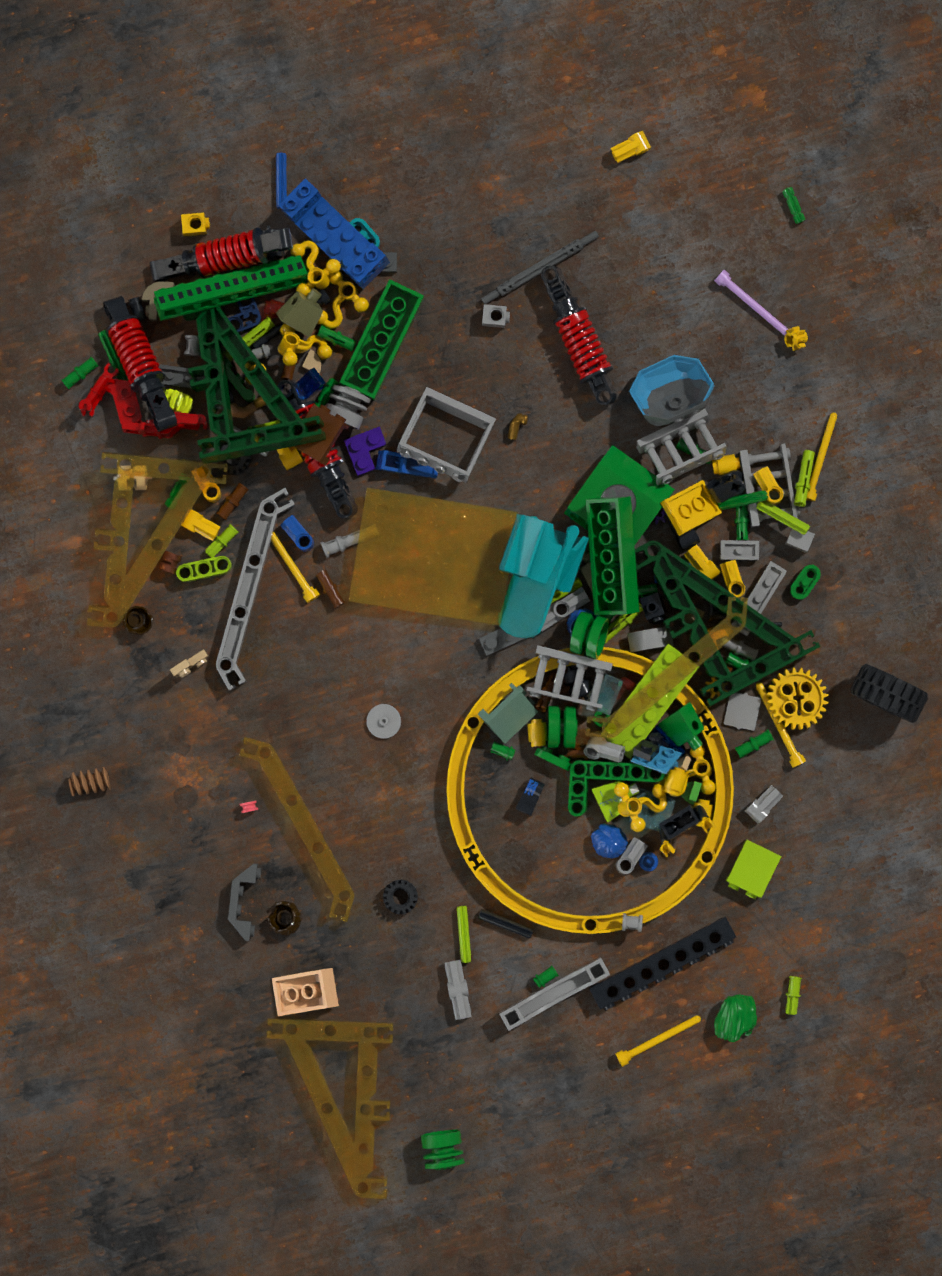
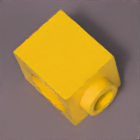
(187, 219)

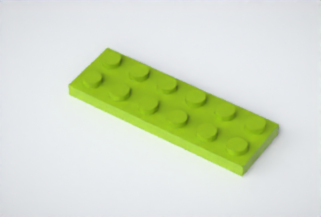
(646, 722)

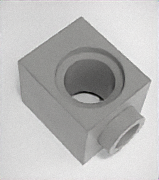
(487, 320)

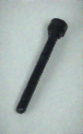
(324, 299)

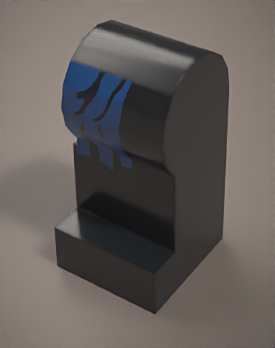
(530, 796)

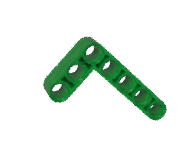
(607, 775)

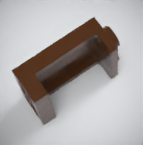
(332, 427)

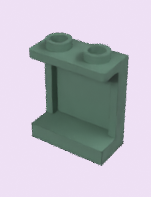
(510, 714)

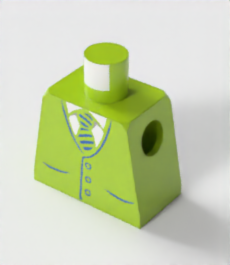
(609, 801)

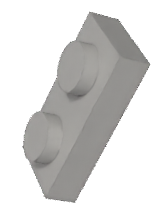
(739, 550)

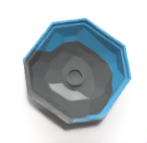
(672, 390)

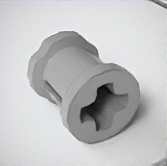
(192, 346)
(632, 922)

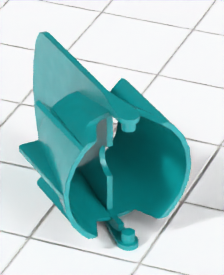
(540, 564)

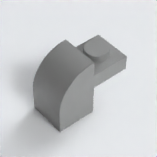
(649, 639)

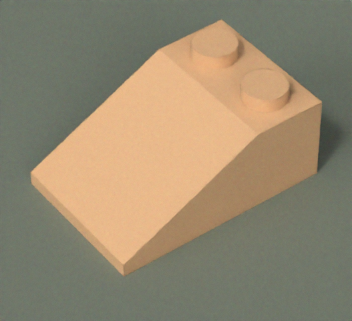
(305, 992)

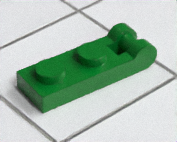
(237, 381)

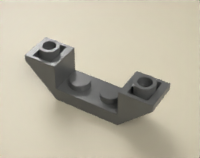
(244, 927)

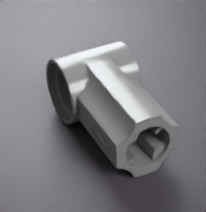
(599, 747)
(761, 807)
(632, 855)

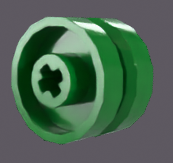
(589, 635)
(562, 726)

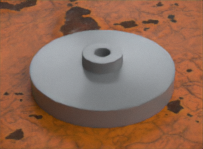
(383, 721)

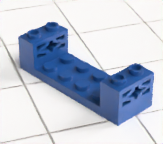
(333, 234)

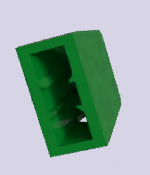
(683, 727)

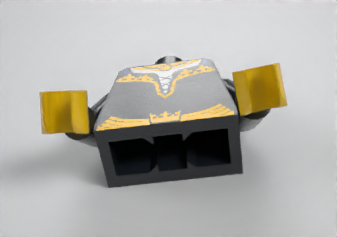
(681, 823)

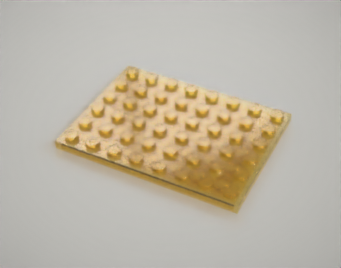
(432, 556)

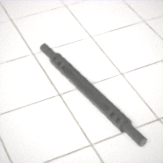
(536, 269)

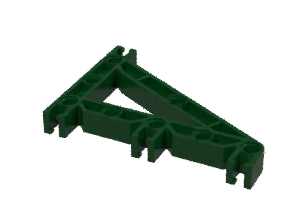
(215, 324)
(672, 567)

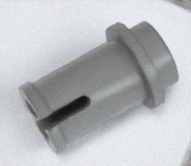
(262, 352)

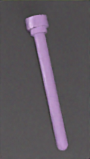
(724, 280)

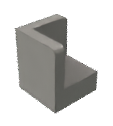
(800, 541)

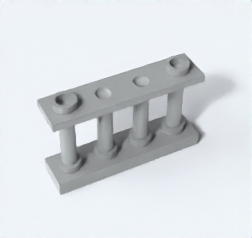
(667, 434)
(747, 460)
(582, 664)

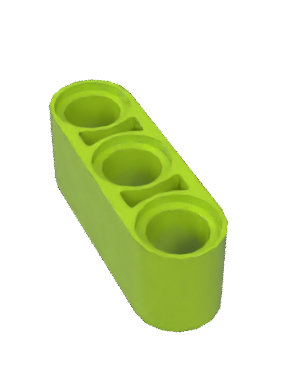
(213, 569)

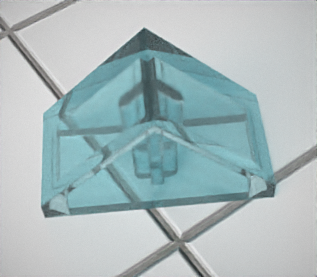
(608, 693)

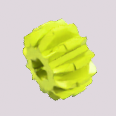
(179, 401)

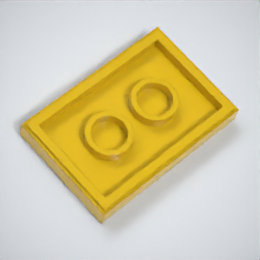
(690, 507)

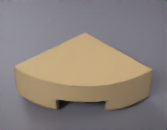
(312, 361)
(684, 762)

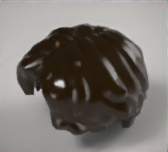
(285, 918)

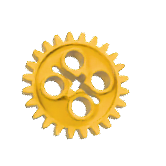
(814, 698)

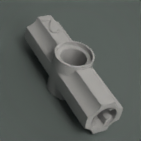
(572, 602)
(458, 989)

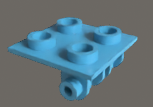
(662, 762)

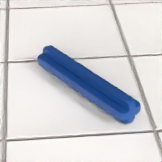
(281, 178)

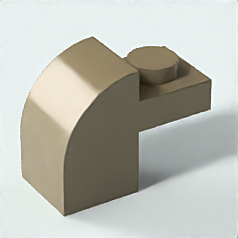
(148, 297)

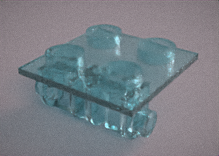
(652, 818)

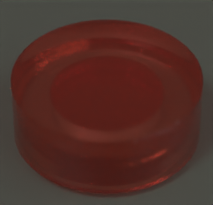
(628, 684)

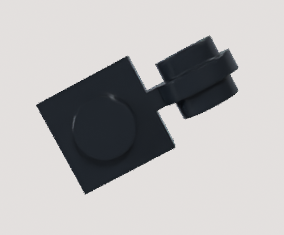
(649, 749)

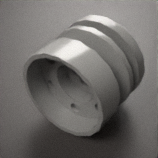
(348, 404)

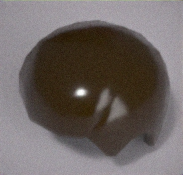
(138, 620)

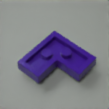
(361, 445)

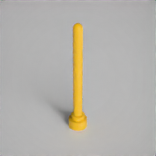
(812, 495)
(309, 592)
(796, 758)
(625, 1056)

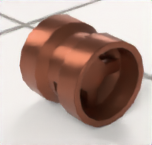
(172, 558)

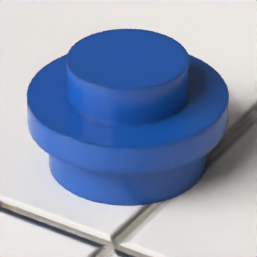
(648, 861)

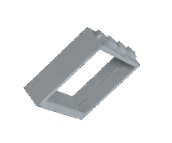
(457, 409)

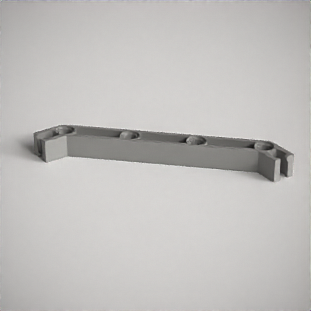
(248, 586)

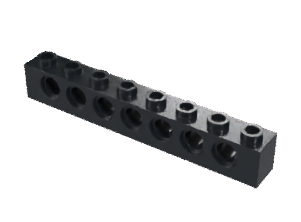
(720, 926)

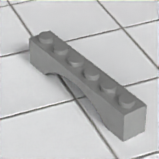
(554, 993)

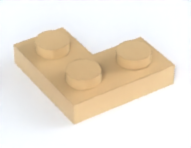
(183, 668)

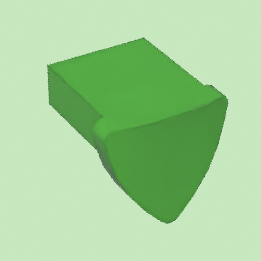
(692, 792)

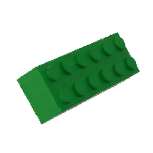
(382, 339)
(612, 555)

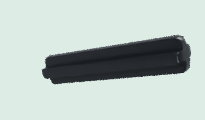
(505, 923)

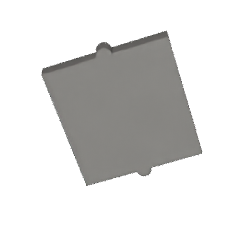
(742, 711)

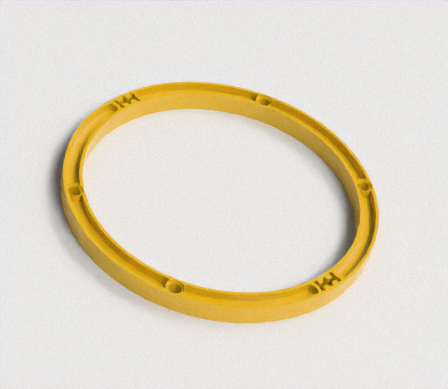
(576, 923)

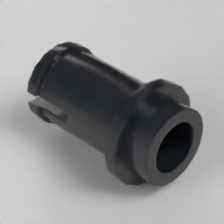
(136, 307)

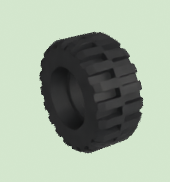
(889, 693)

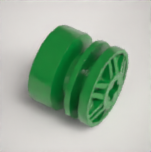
(442, 1149)

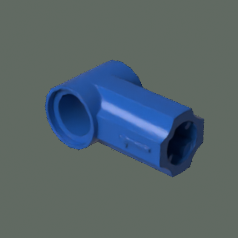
(297, 532)

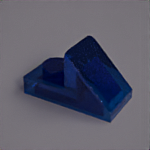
(311, 383)

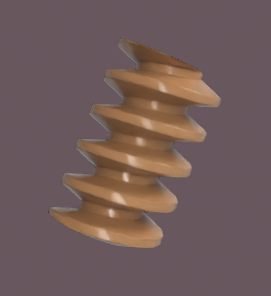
(89, 781)

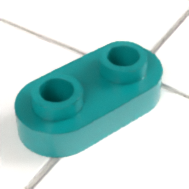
(366, 230)

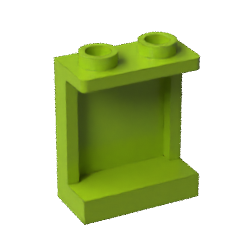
(753, 869)

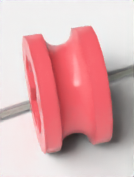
(249, 806)

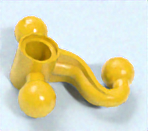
(332, 266)
(360, 303)
(293, 344)
(708, 786)
(638, 824)

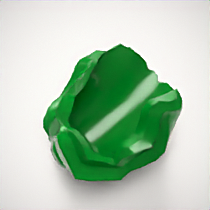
(736, 1017)

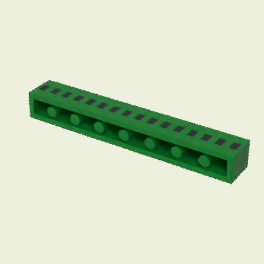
(230, 287)

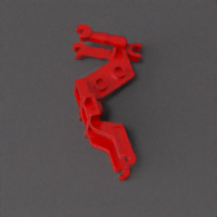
(129, 410)

